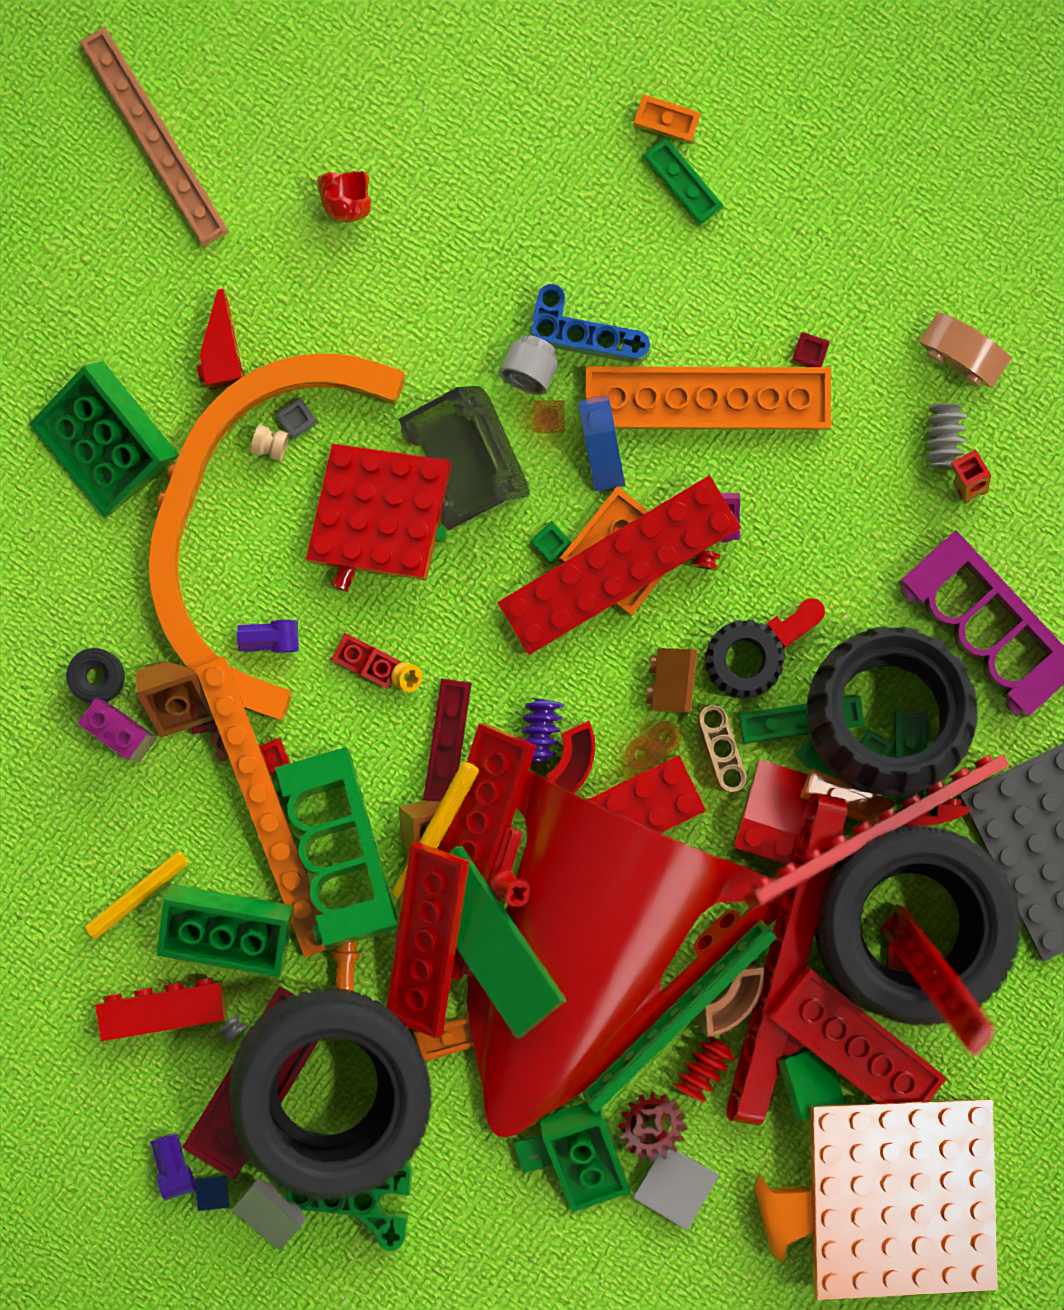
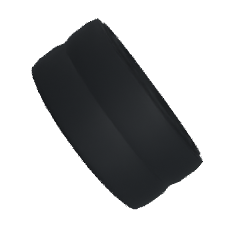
(79, 668)

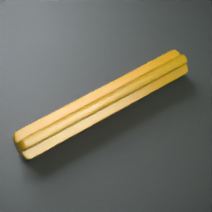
(137, 895)

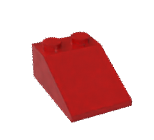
(772, 813)

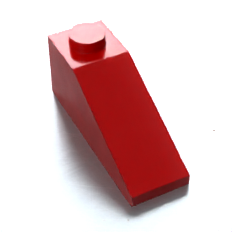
(219, 351)

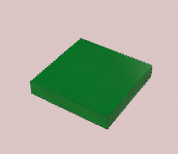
(809, 1083)

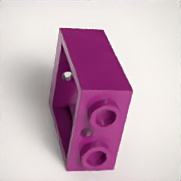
(117, 730)

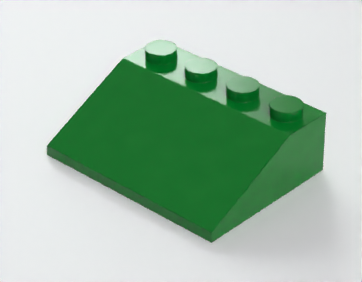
(103, 438)

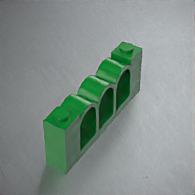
(314, 776)

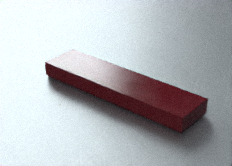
(447, 737)

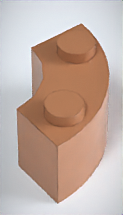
(964, 350)
(733, 1002)

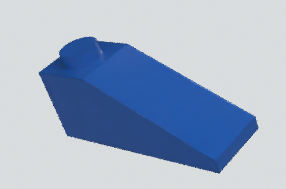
(601, 443)

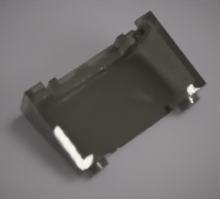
(469, 434)

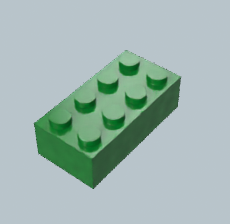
(224, 930)

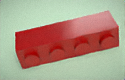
(161, 1011)

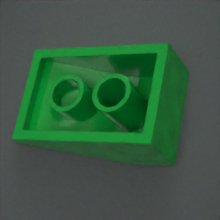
(584, 1156)

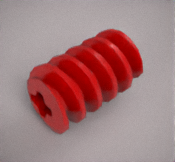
(704, 1068)

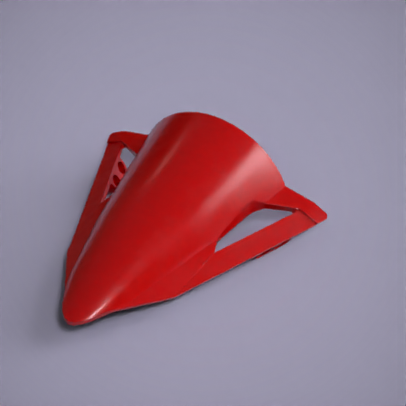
(605, 925)

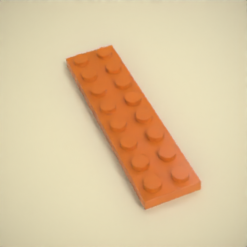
(714, 397)

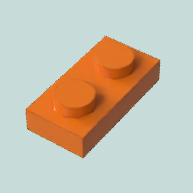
(667, 119)

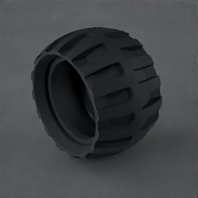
(935, 667)

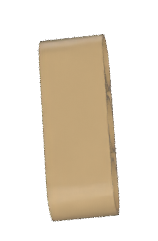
(710, 737)

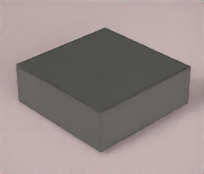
(296, 418)

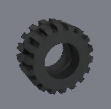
(763, 640)

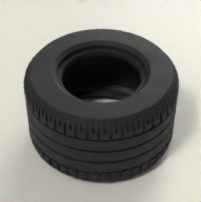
(984, 905)
(342, 1161)

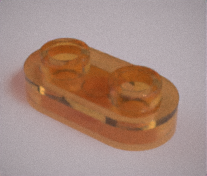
(652, 745)

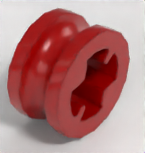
(706, 560)

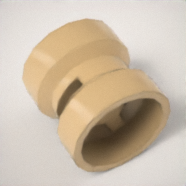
(269, 443)

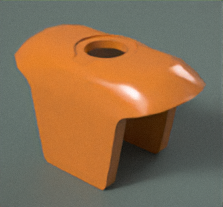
(784, 1215)

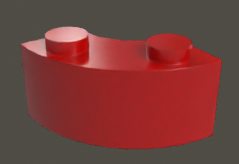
(576, 758)

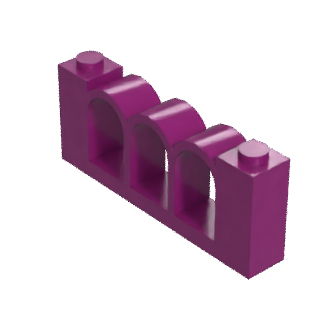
(936, 568)

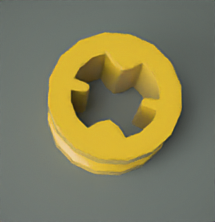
(407, 685)

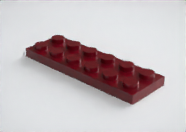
(215, 1134)

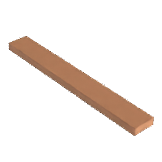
(154, 137)

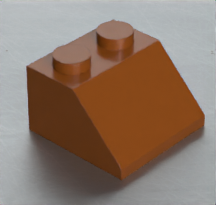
(672, 680)

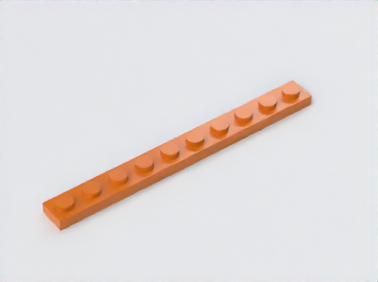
(261, 799)

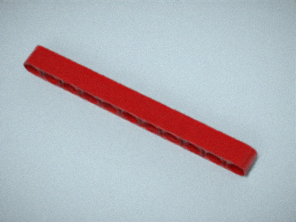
(784, 964)

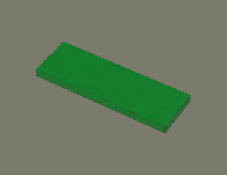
(503, 957)

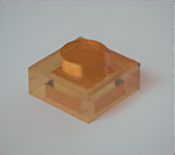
(549, 416)

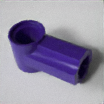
(277, 637)
(174, 1175)

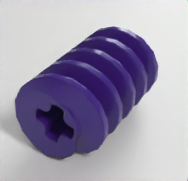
(542, 727)

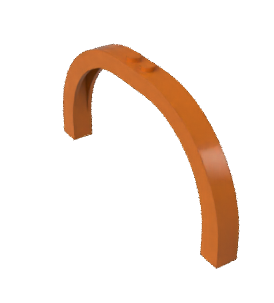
(186, 476)

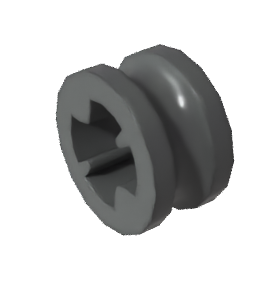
(232, 1029)

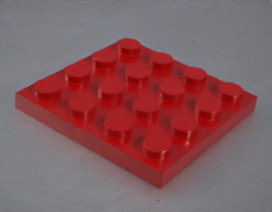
(379, 511)

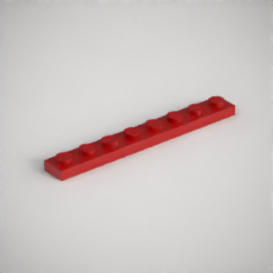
(938, 981)

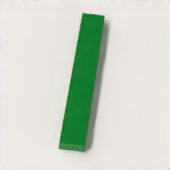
(678, 1015)

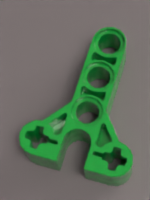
(373, 1216)

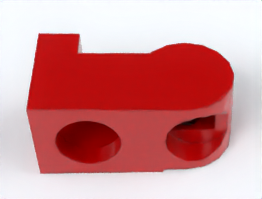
(971, 476)
(807, 615)

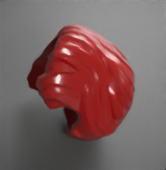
(345, 195)

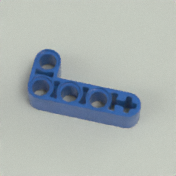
(591, 330)

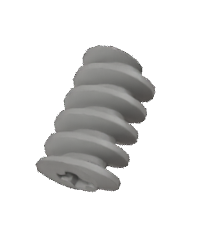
(944, 435)

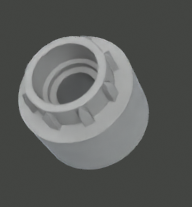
(529, 365)

